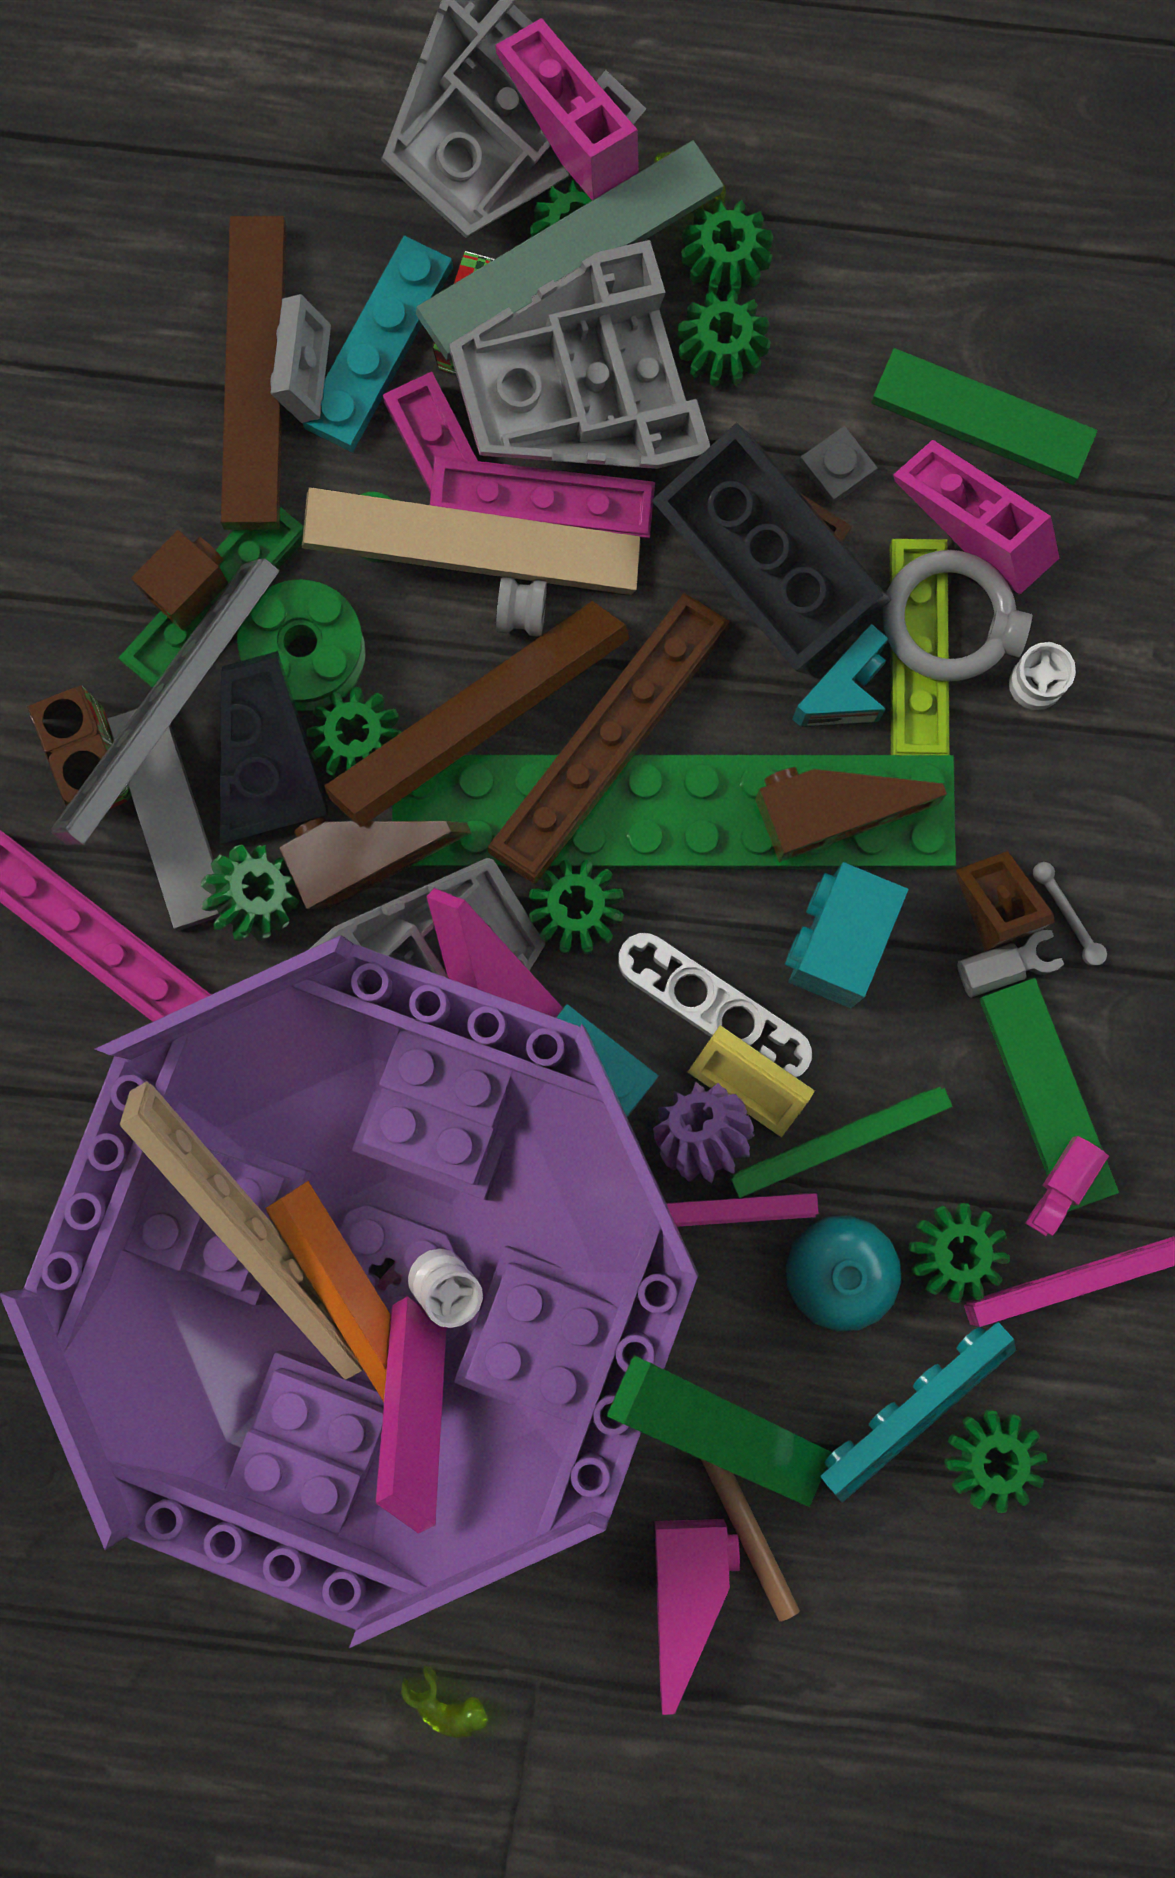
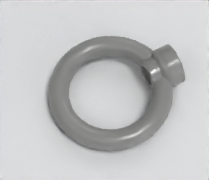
(1006, 633)

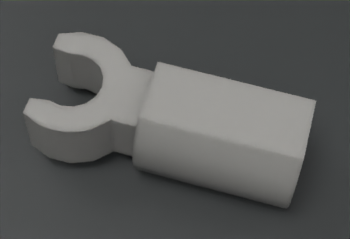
(1005, 965)

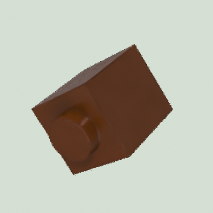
(181, 578)

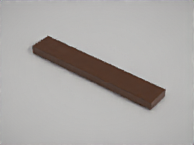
(250, 412)
(476, 713)
(608, 738)

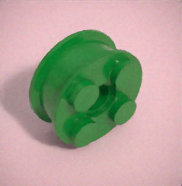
(313, 611)

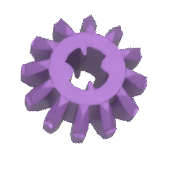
(703, 1132)

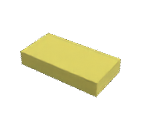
(765, 1088)

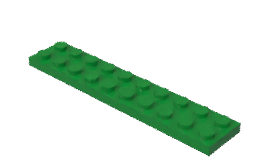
(683, 813)

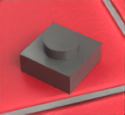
(838, 465)

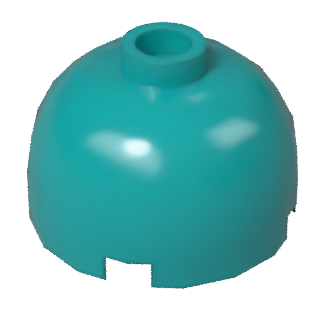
(843, 1273)

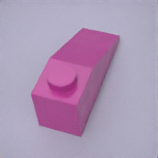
(572, 109)
(981, 514)
(481, 958)
(691, 1588)

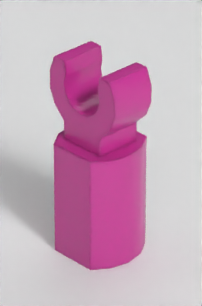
(1067, 1184)

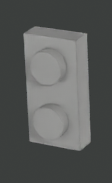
(300, 358)

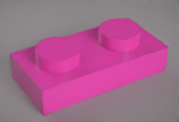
(427, 424)

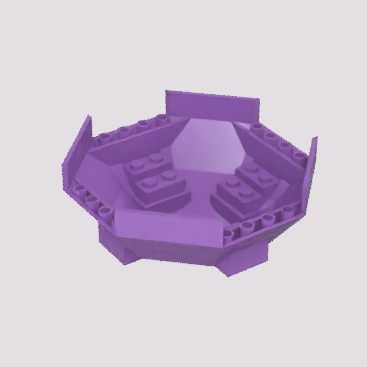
(421, 1130)

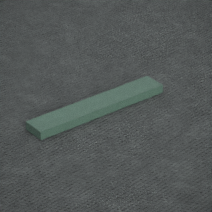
(610, 221)

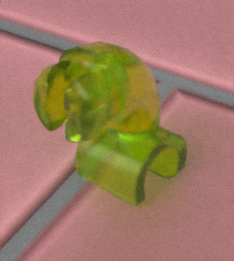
(447, 1719)

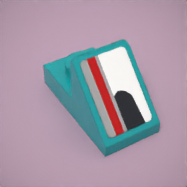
(837, 695)

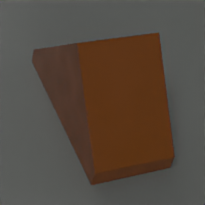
(1002, 901)

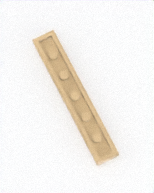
(470, 541)
(233, 1219)

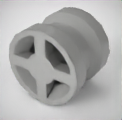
(521, 606)

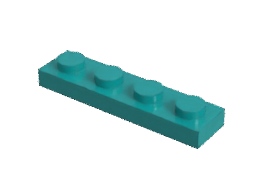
(378, 343)
(935, 1394)

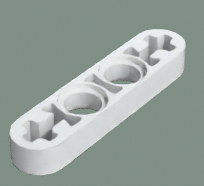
(719, 998)

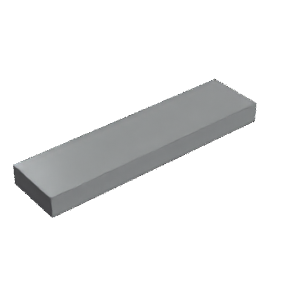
(171, 828)

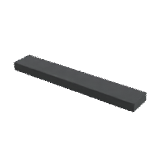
(163, 702)

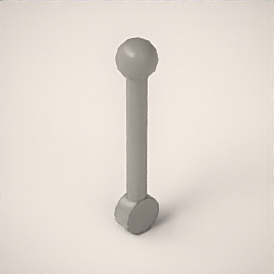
(1093, 953)

